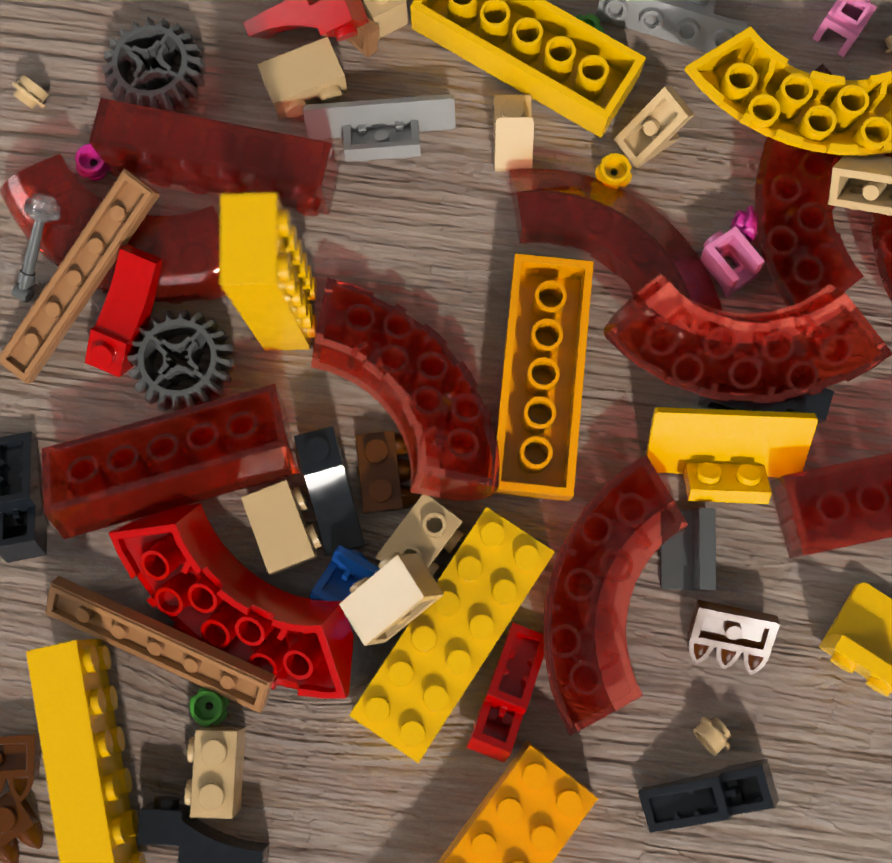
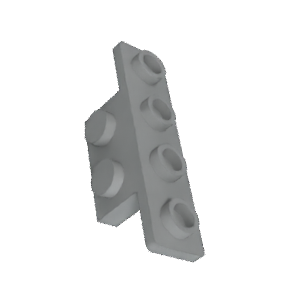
(673, 20)
(380, 126)

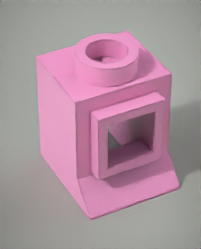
(846, 19)
(742, 254)

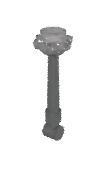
(42, 210)

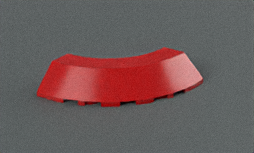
(233, 609)

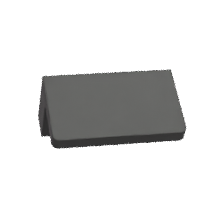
(690, 557)

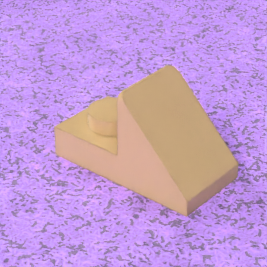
(654, 127)
(513, 132)

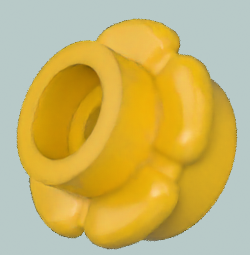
(614, 162)

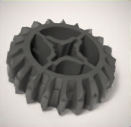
(151, 49)
(189, 349)

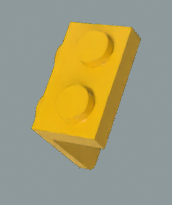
(863, 637)

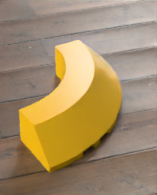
(793, 106)

